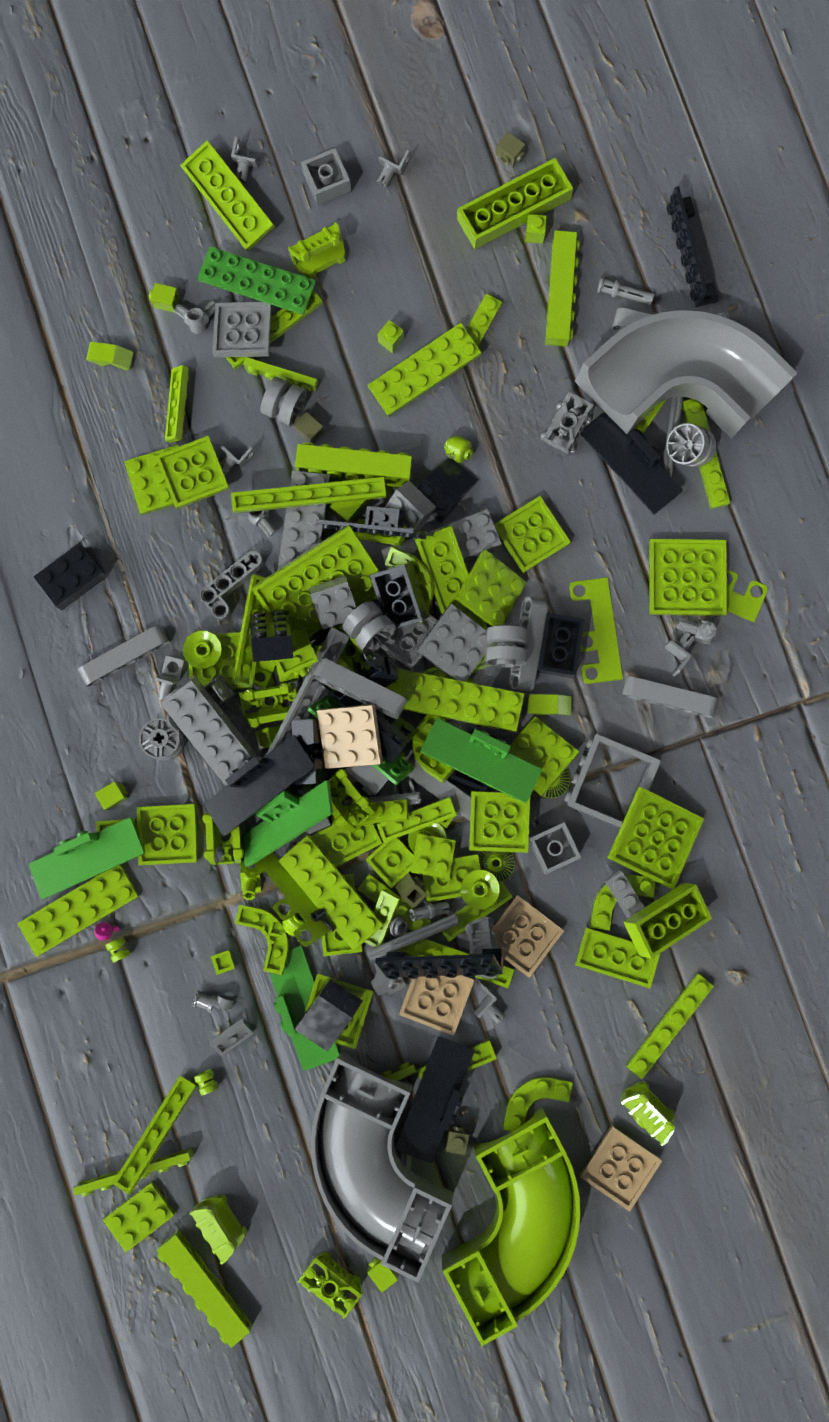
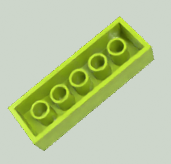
(513, 201)
(347, 464)

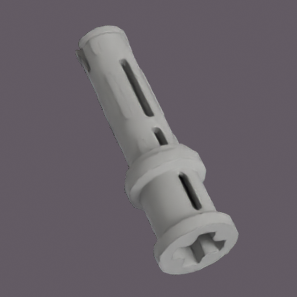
(614, 291)

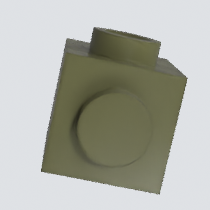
(510, 150)
(308, 427)
(411, 890)
(457, 1140)

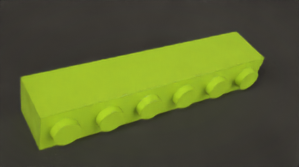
(561, 288)
(204, 1288)

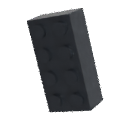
(271, 635)

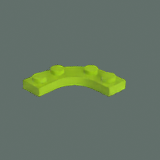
(399, 556)
(431, 766)
(605, 901)
(274, 932)
(531, 1091)

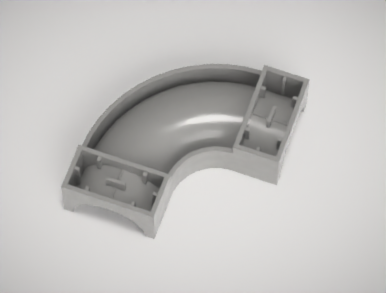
(685, 357)
(362, 1176)

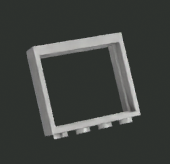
(585, 761)

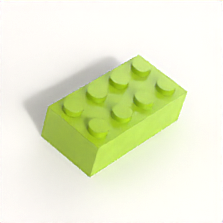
(667, 920)

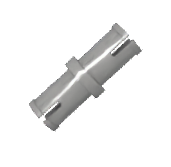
(429, 911)

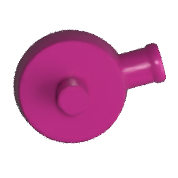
(104, 930)

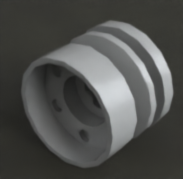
(171, 745)

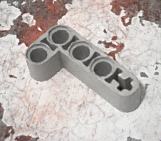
(234, 582)

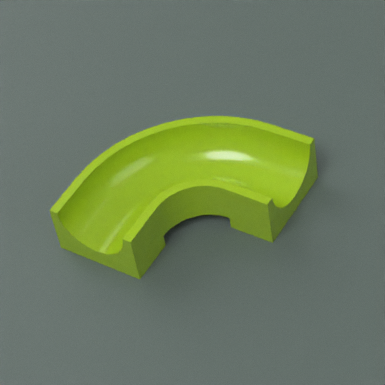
(531, 1236)

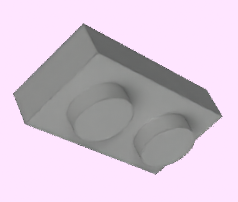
(231, 1037)

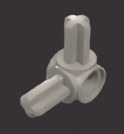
(196, 317)
(263, 521)
(702, 632)

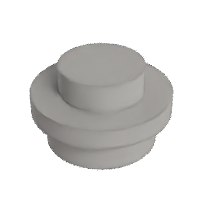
(398, 926)

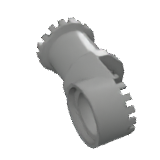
(208, 1002)

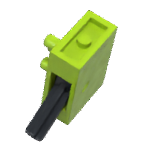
(303, 652)

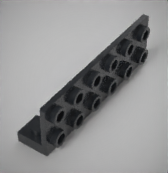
(680, 211)
(400, 965)

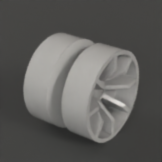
(283, 401)
(691, 445)
(369, 626)
(506, 646)

